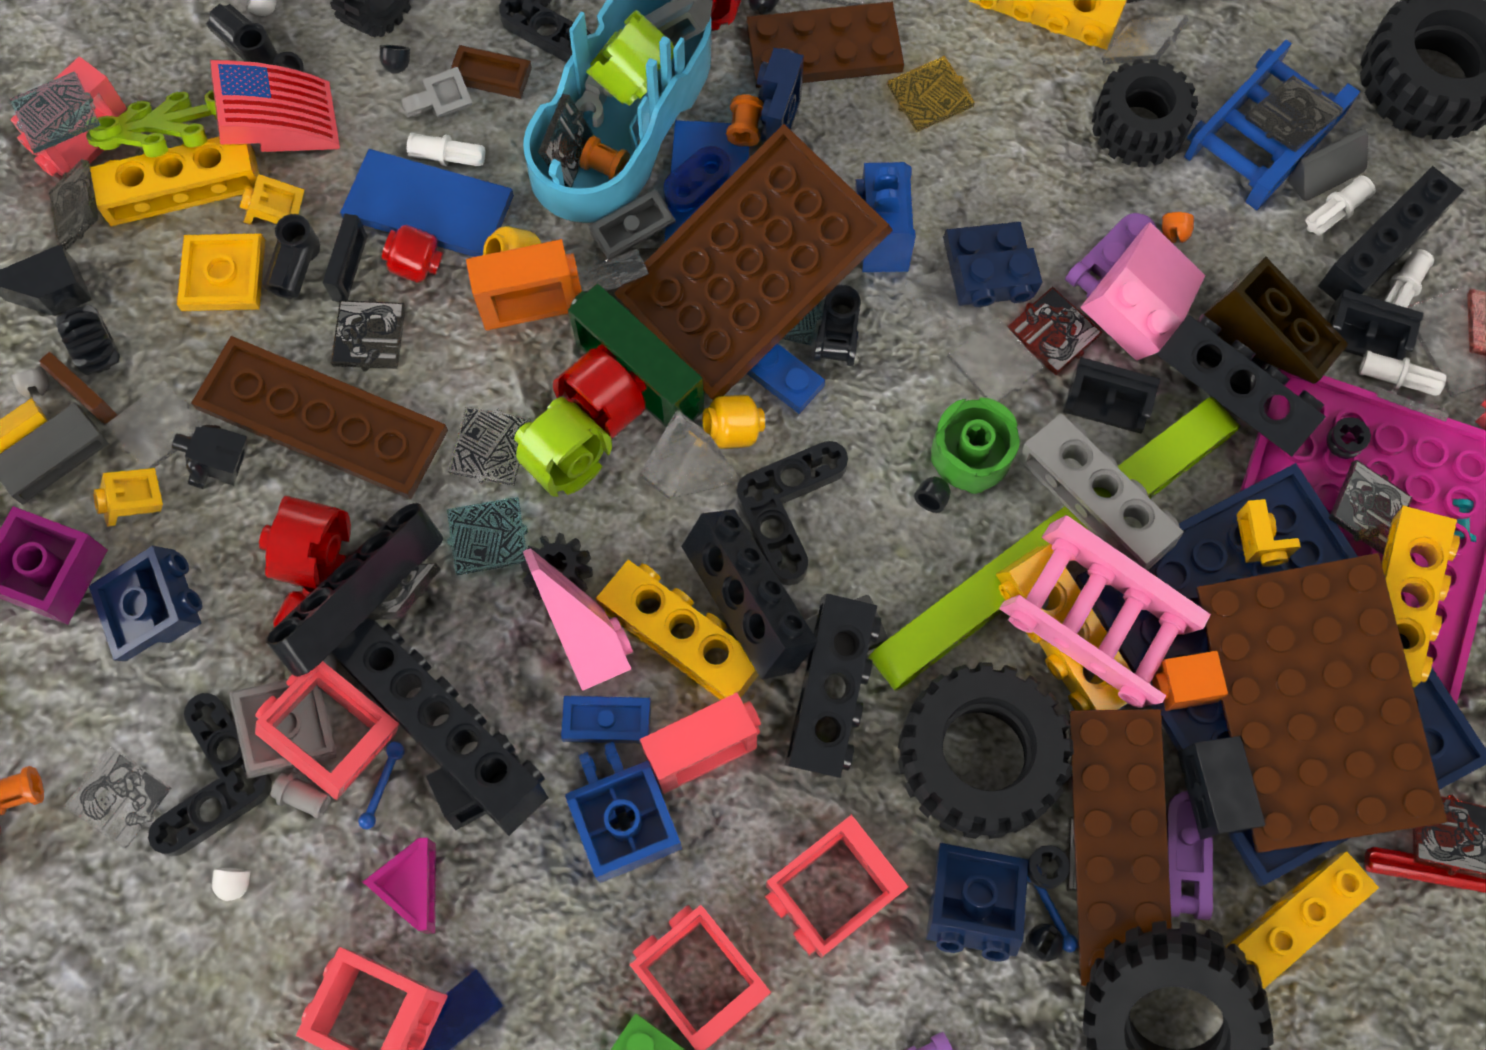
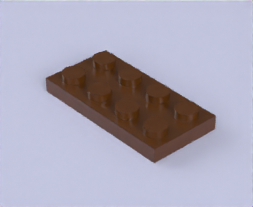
(833, 41)

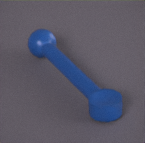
(395, 752)
(1070, 941)

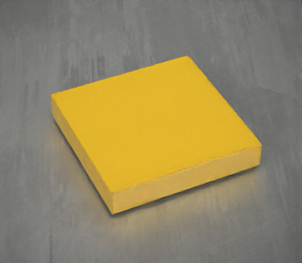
(221, 272)

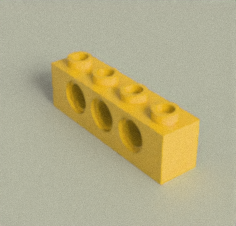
(1080, 19)
(149, 185)
(1435, 540)
(1019, 580)
(635, 584)
(1304, 915)

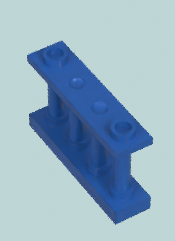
(1262, 180)

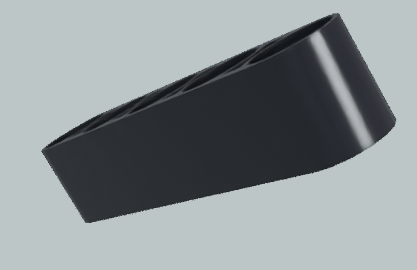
(354, 589)

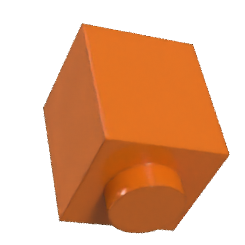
(1191, 680)

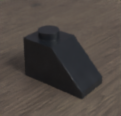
(45, 282)

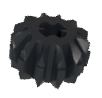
(87, 339)
(558, 555)

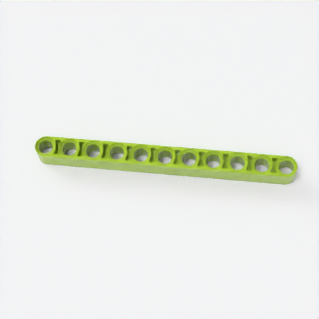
(979, 597)

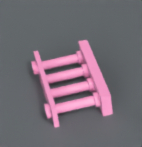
(1141, 592)

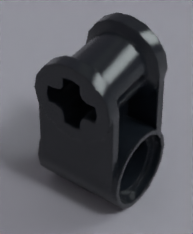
(838, 332)

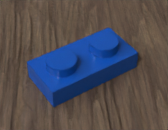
(787, 378)
(605, 719)

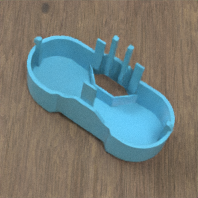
(648, 119)

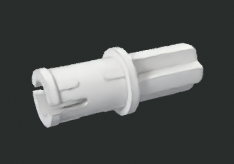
(444, 150)
(1340, 205)
(1408, 281)
(1402, 373)

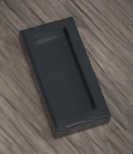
(345, 258)

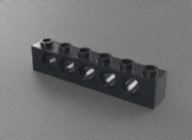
(505, 802)

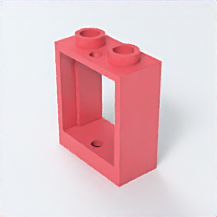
(70, 152)
(275, 710)
(701, 742)
(871, 860)
(652, 950)
(413, 1019)

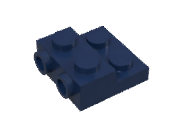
(780, 90)
(992, 264)
(146, 602)
(978, 902)

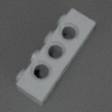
(1102, 516)

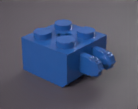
(888, 192)
(596, 811)

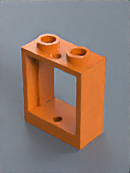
(523, 284)

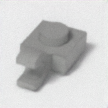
(443, 93)
(593, 100)

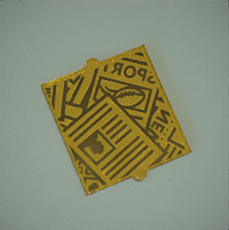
(930, 93)

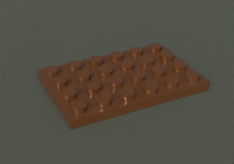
(753, 261)
(1322, 703)

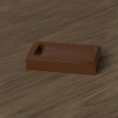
(492, 71)
(77, 388)

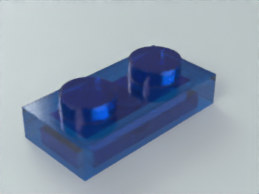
(464, 1012)

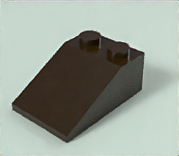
(1277, 323)

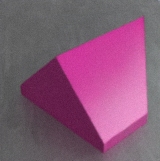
(410, 884)

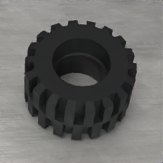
(1150, 88)

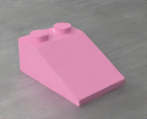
(1145, 294)
(590, 639)

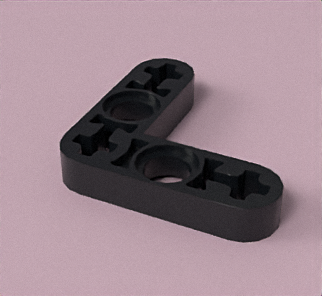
(538, 14)
(772, 504)
(225, 788)

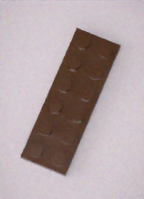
(320, 417)
(1118, 827)

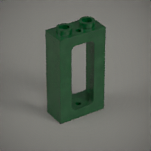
(668, 379)

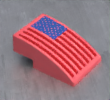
(273, 107)

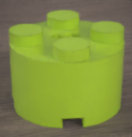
(623, 59)
(562, 447)

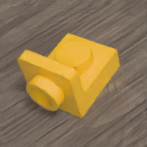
(270, 200)
(127, 494)
(1258, 533)

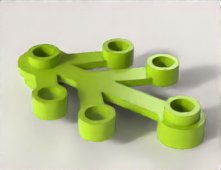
(164, 119)

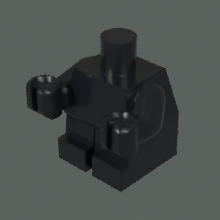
(212, 454)

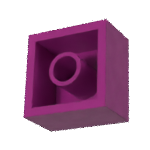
(46, 564)

